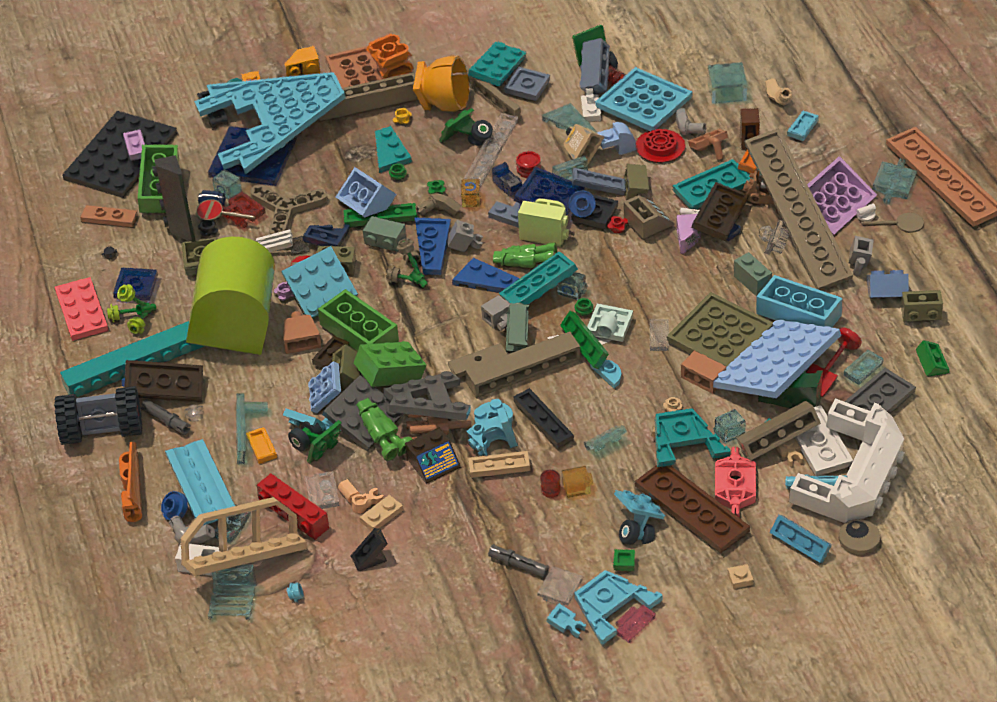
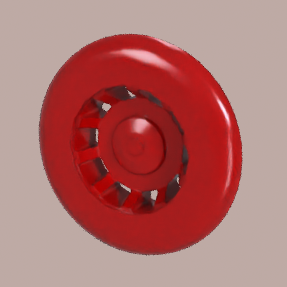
(660, 145)

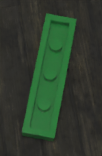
(394, 213)
(589, 345)

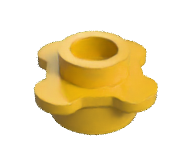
(402, 116)

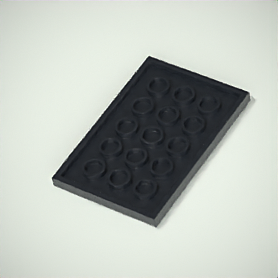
(106, 161)

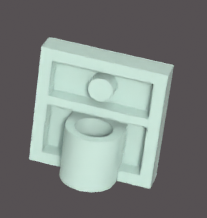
(610, 322)

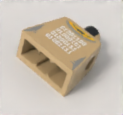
(582, 142)

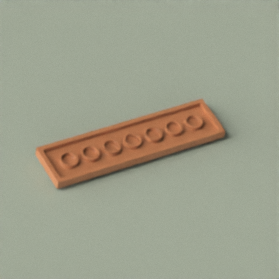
(944, 176)

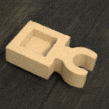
(790, 450)

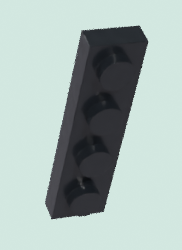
(543, 418)

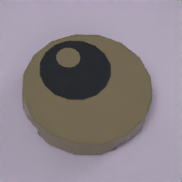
(859, 537)

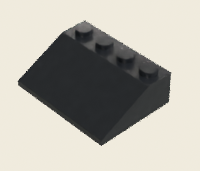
(173, 197)

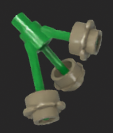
(412, 258)

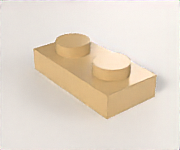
(381, 513)

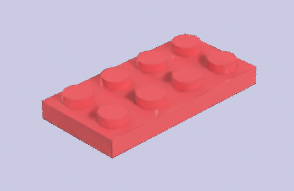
(81, 308)

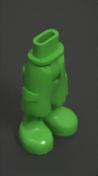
(525, 255)
(381, 429)

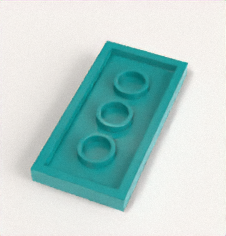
(497, 63)
(696, 189)
(539, 280)

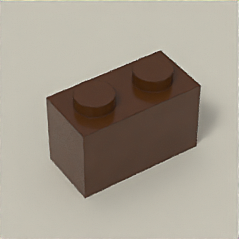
(749, 125)

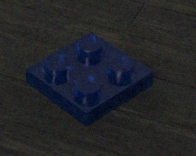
(141, 280)

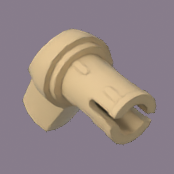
(779, 95)

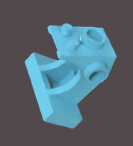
(490, 430)

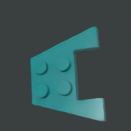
(683, 429)

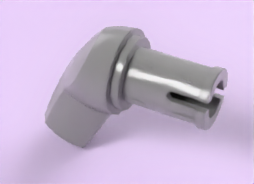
(686, 126)
(204, 534)

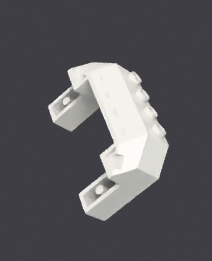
(869, 473)

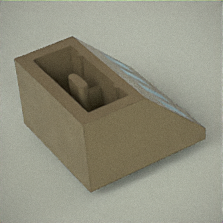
(645, 216)

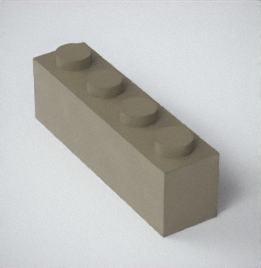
(778, 430)

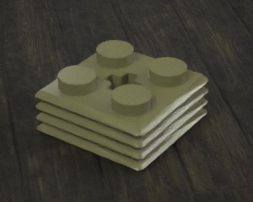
(191, 254)

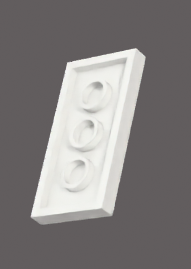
(823, 447)

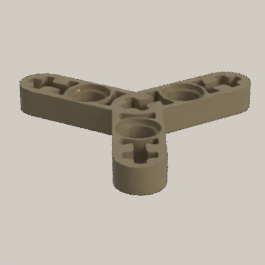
(281, 202)

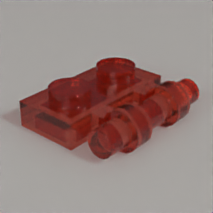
(244, 205)

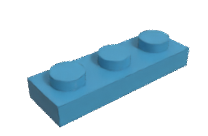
(800, 538)

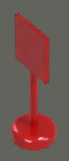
(848, 340)

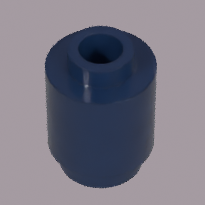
(208, 194)

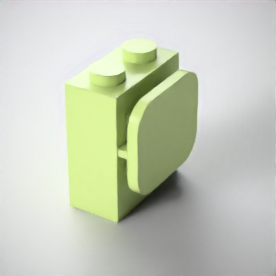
(543, 222)

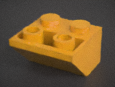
(303, 62)

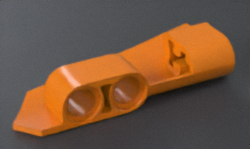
(131, 483)

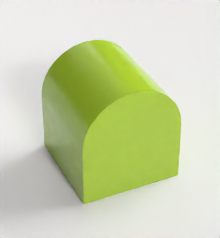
(232, 295)

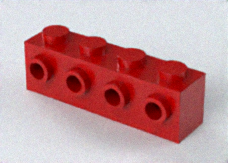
(310, 517)

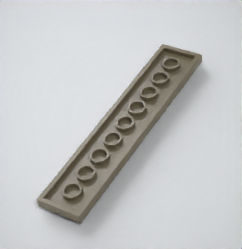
(798, 210)

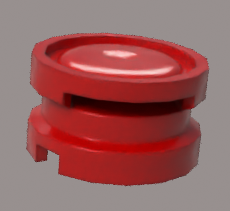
(527, 162)

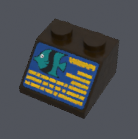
(432, 455)

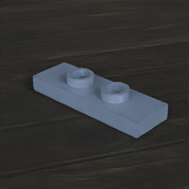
(598, 181)

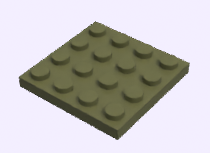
(718, 329)

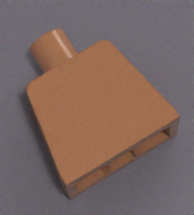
(300, 333)

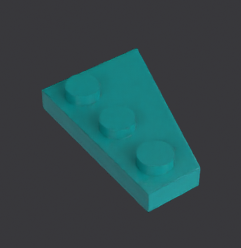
(390, 149)

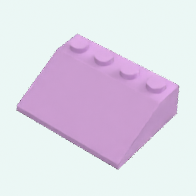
(839, 193)

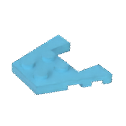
(605, 596)

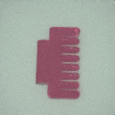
(631, 619)

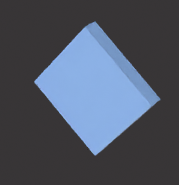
(324, 387)

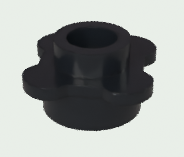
(207, 228)

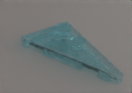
(566, 117)

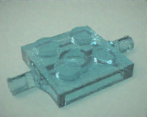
(894, 180)

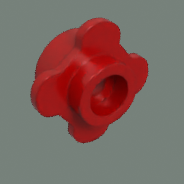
(617, 224)

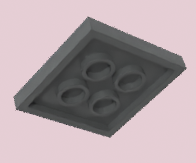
(346, 411)

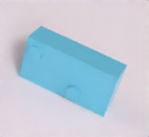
(798, 303)

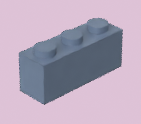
(595, 66)

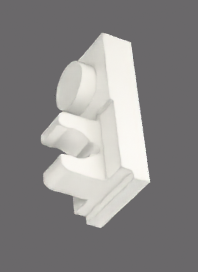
(589, 109)

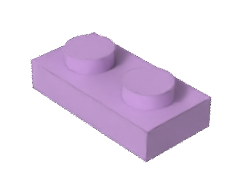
(134, 144)

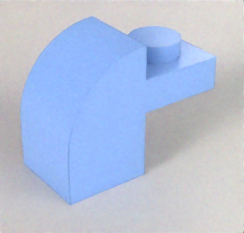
(619, 137)

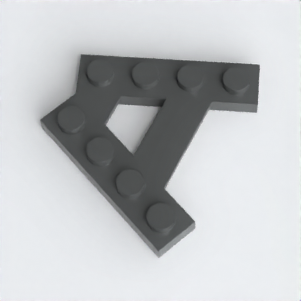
(435, 387)

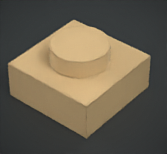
(740, 576)

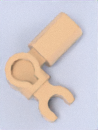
(359, 502)

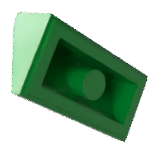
(932, 358)

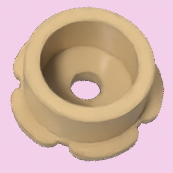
(672, 404)

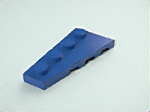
(432, 242)

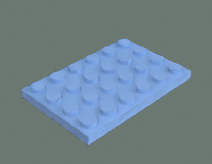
(776, 358)

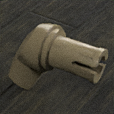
(439, 202)

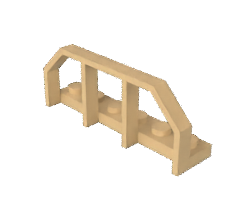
(240, 555)

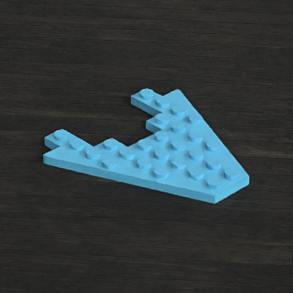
(283, 108)

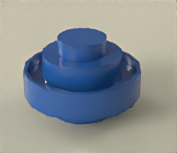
(582, 203)
(174, 505)

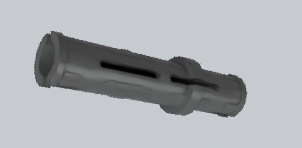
(171, 420)
(509, 558)

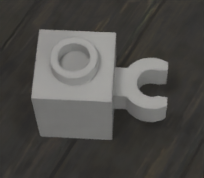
(462, 235)

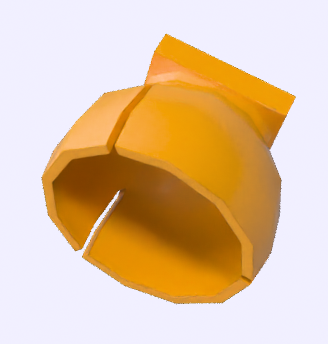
(439, 87)

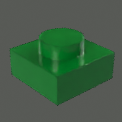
(624, 560)

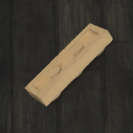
(499, 464)

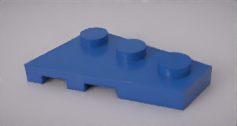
(484, 275)

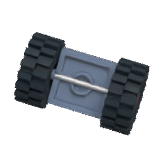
(98, 415)

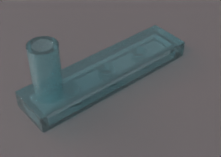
(241, 408)

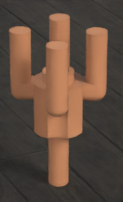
(434, 422)

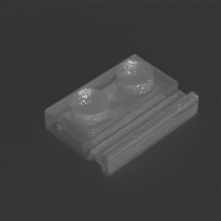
(322, 490)

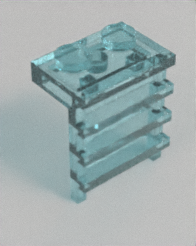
(235, 582)

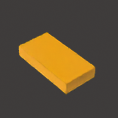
(261, 445)

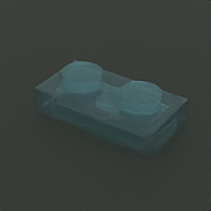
(565, 169)
(863, 367)
(598, 442)

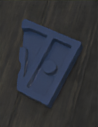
(325, 235)

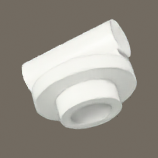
(866, 213)

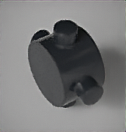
(109, 252)

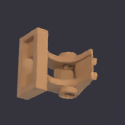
(755, 192)

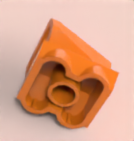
(390, 56)

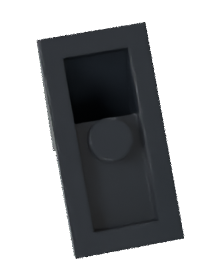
(370, 552)

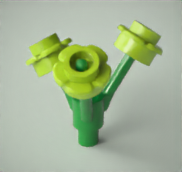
(136, 324)

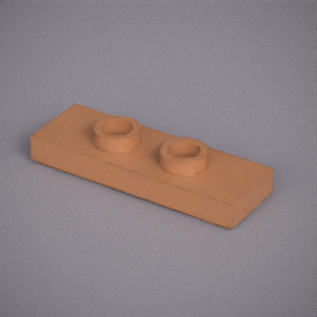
(109, 216)

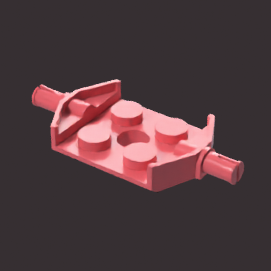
(732, 492)

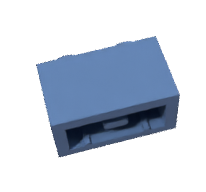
(887, 284)

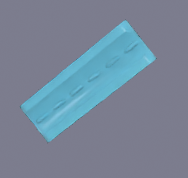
(199, 478)

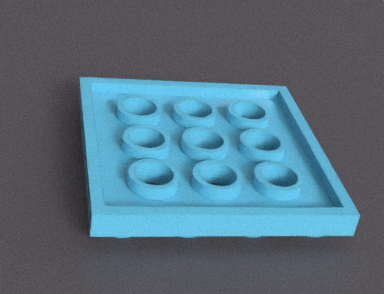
(636, 101)

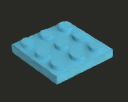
(317, 280)

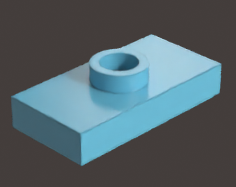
(803, 125)

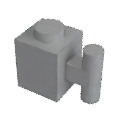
(860, 253)
(495, 312)

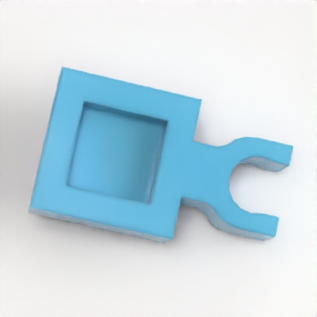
(563, 619)

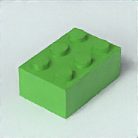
(389, 363)

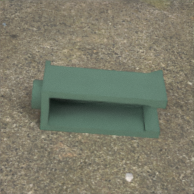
(517, 327)

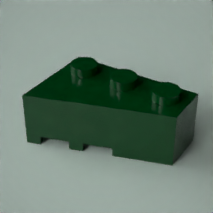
(805, 388)

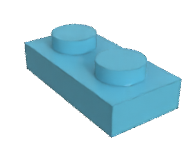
(296, 418)

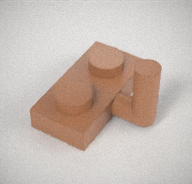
(714, 137)

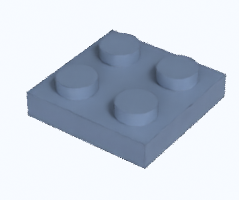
(527, 83)

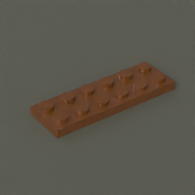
(692, 507)

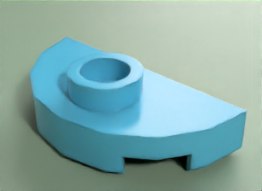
(609, 372)

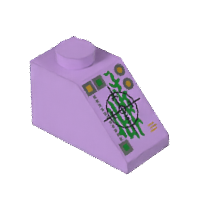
(686, 235)

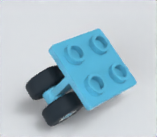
(643, 508)

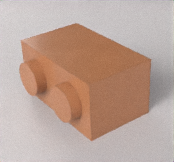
(701, 371)

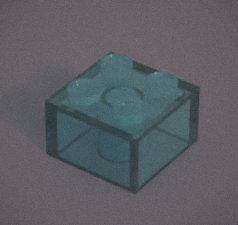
(727, 83)

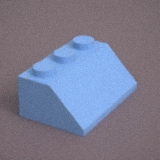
(365, 194)

